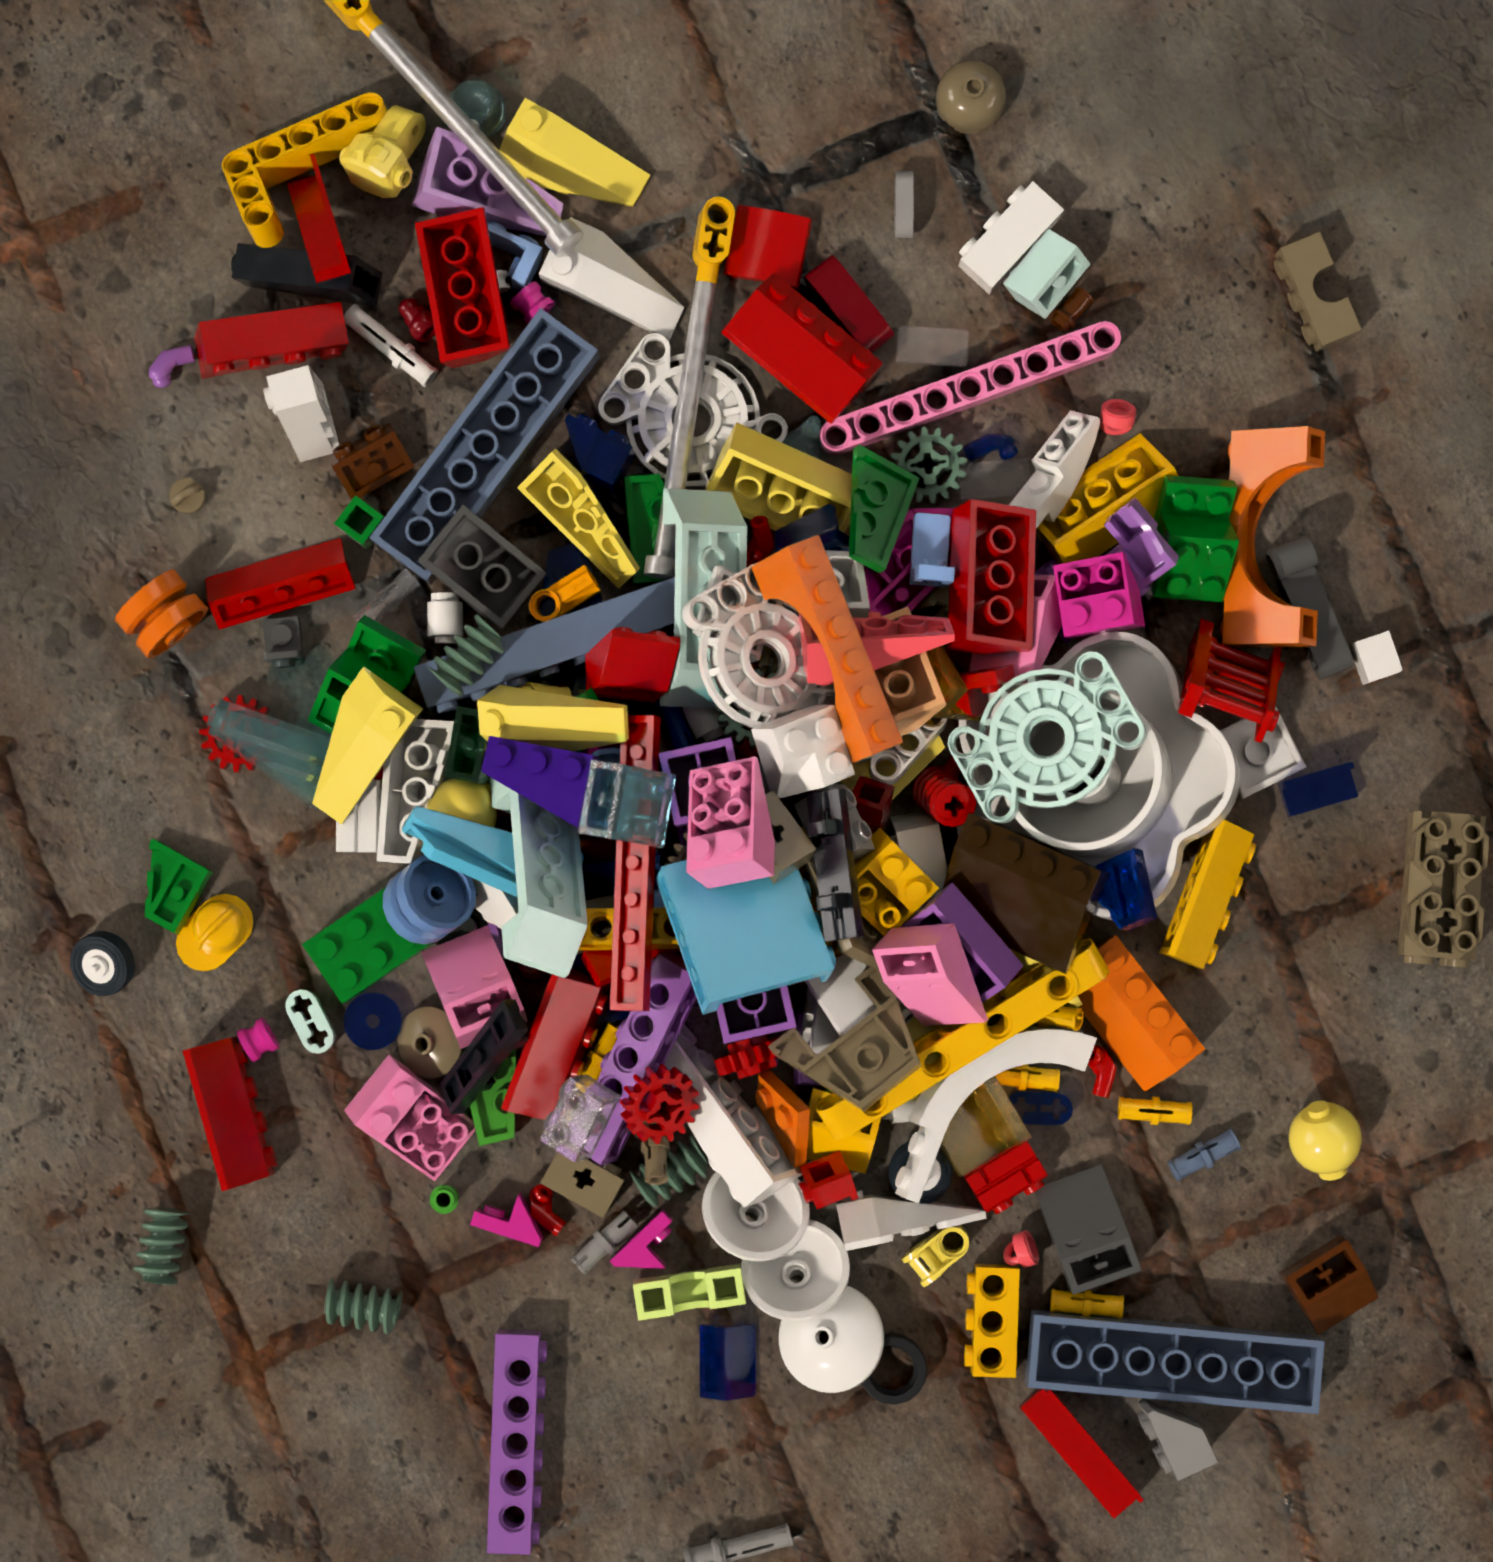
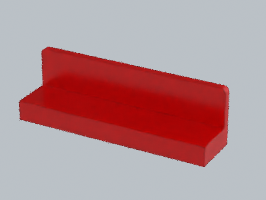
(318, 226)
(279, 583)
(1080, 1451)

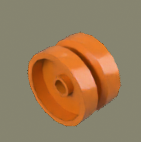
(161, 614)

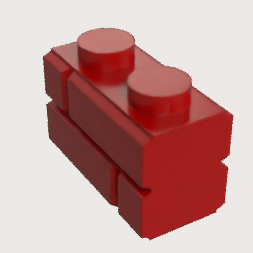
(1006, 1176)

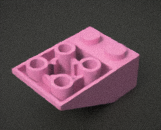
(1045, 630)
(729, 825)
(930, 974)
(470, 981)
(410, 1118)

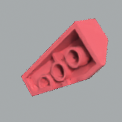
(883, 640)

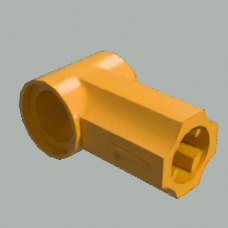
(567, 593)

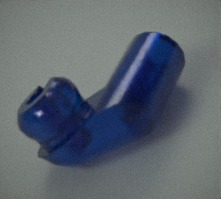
(990, 443)

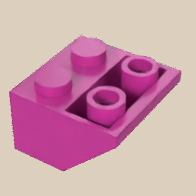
(1098, 596)

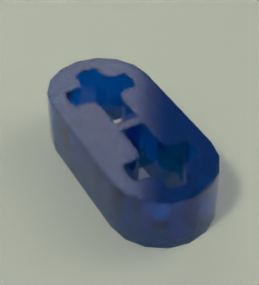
(1042, 1098)

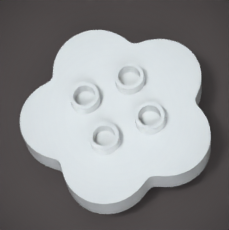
(1153, 795)

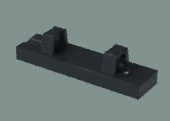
(834, 865)
(483, 1056)

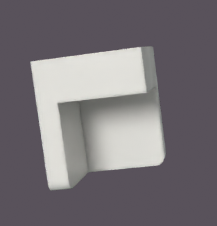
(1375, 657)

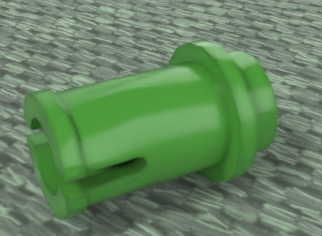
(436, 1202)

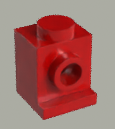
(827, 1181)

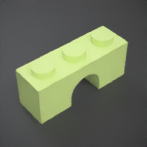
(689, 1290)

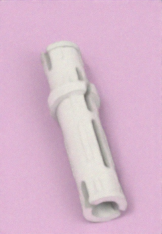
(422, 371)

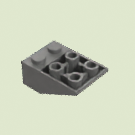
(1087, 1229)

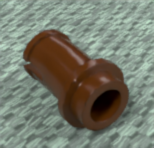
(1071, 310)

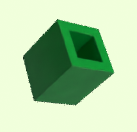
(359, 521)

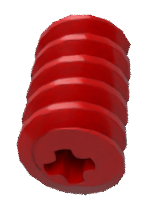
(943, 797)

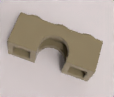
(1323, 321)

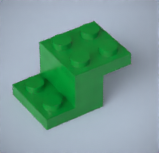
(1197, 526)
(370, 647)

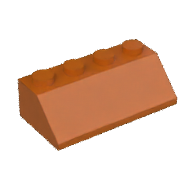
(1137, 1019)

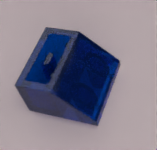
(601, 456)

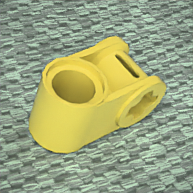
(935, 1254)

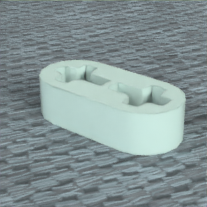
(303, 1026)

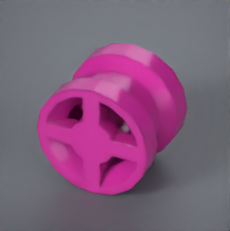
(530, 300)
(258, 1039)

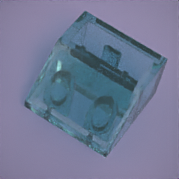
(627, 803)

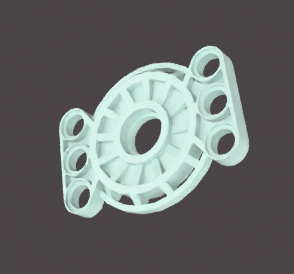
(1009, 746)

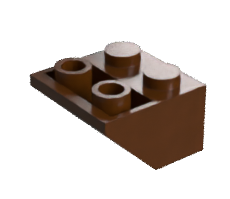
(1329, 1284)

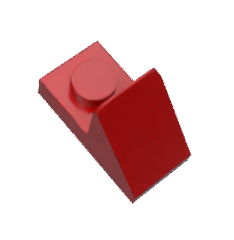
(979, 684)

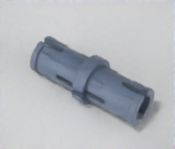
(1204, 1155)

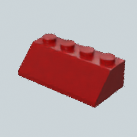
(462, 288)
(802, 348)
(992, 578)
(556, 1043)
(230, 1113)

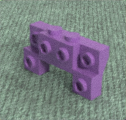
(1143, 545)

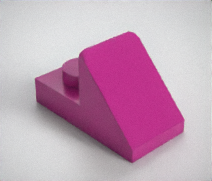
(518, 1227)
(637, 1251)

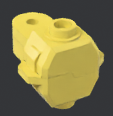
(379, 158)

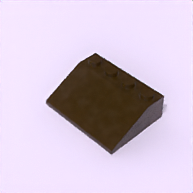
(1026, 890)

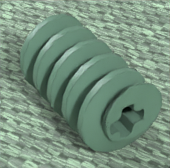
(467, 656)
(679, 1167)
(162, 1245)
(362, 1307)

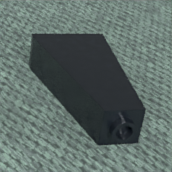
(292, 273)

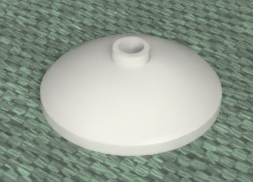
(778, 1226)
(818, 1259)
(849, 1354)

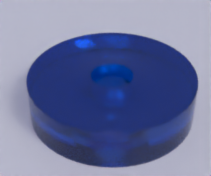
(356, 1021)

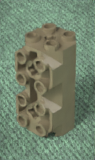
(1442, 888)

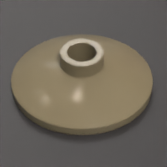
(442, 1047)

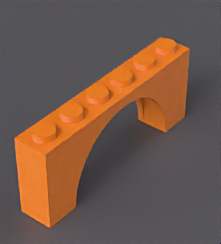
(1259, 466)
(808, 583)

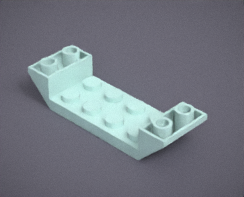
(707, 535)
(548, 885)

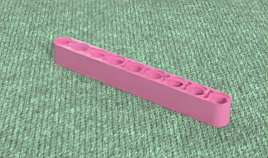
(981, 375)

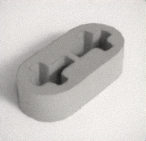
(904, 204)

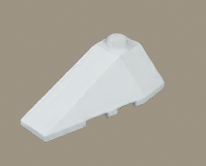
(613, 282)

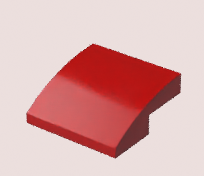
(767, 244)

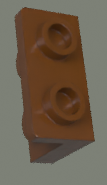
(370, 460)

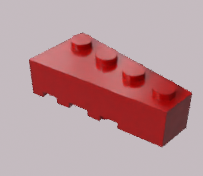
(270, 339)

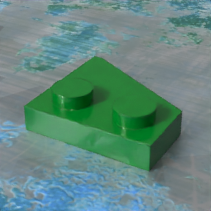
(173, 886)

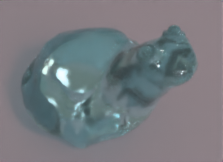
(806, 437)

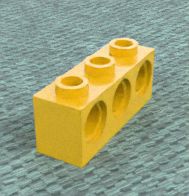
(1006, 1333)

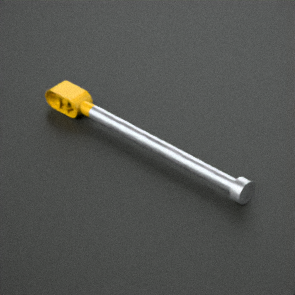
(561, 235)
(662, 563)

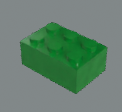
(360, 949)

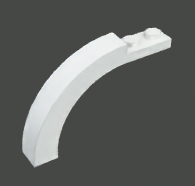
(941, 1101)

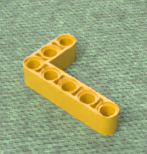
(286, 155)

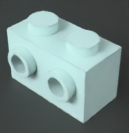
(1046, 273)

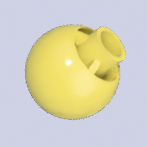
(465, 801)
(1325, 1139)

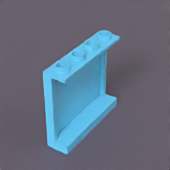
(744, 934)

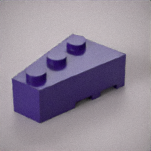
(541, 773)

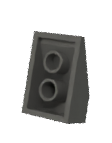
(481, 567)

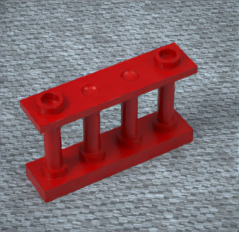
(1199, 680)

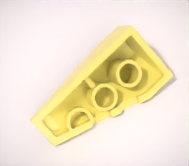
(567, 159)
(572, 507)
(551, 719)
(365, 734)

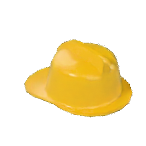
(214, 932)

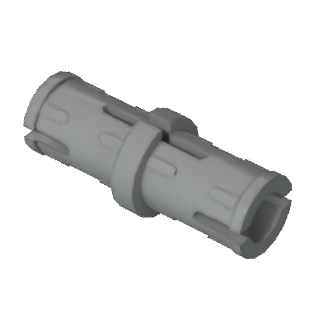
(604, 1242)

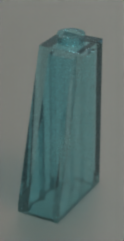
(274, 747)

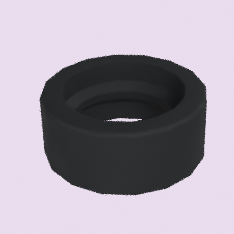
(916, 1382)

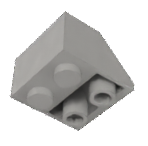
(1179, 1439)

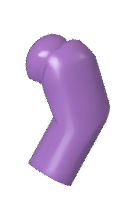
(166, 361)

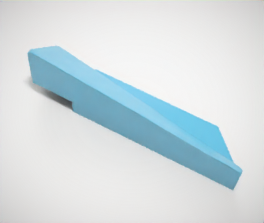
(466, 847)

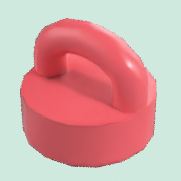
(1117, 416)
(1025, 1250)

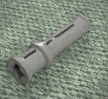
(740, 1547)

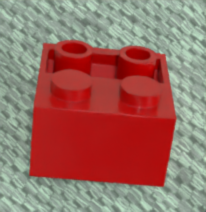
(632, 665)

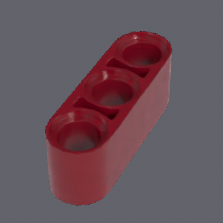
(848, 304)

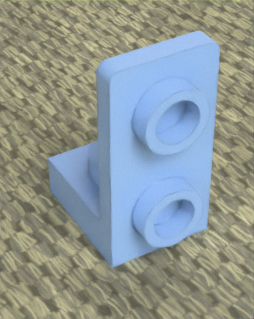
(526, 250)
(930, 551)

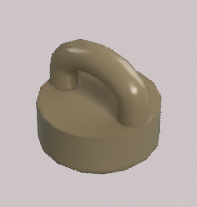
(187, 496)

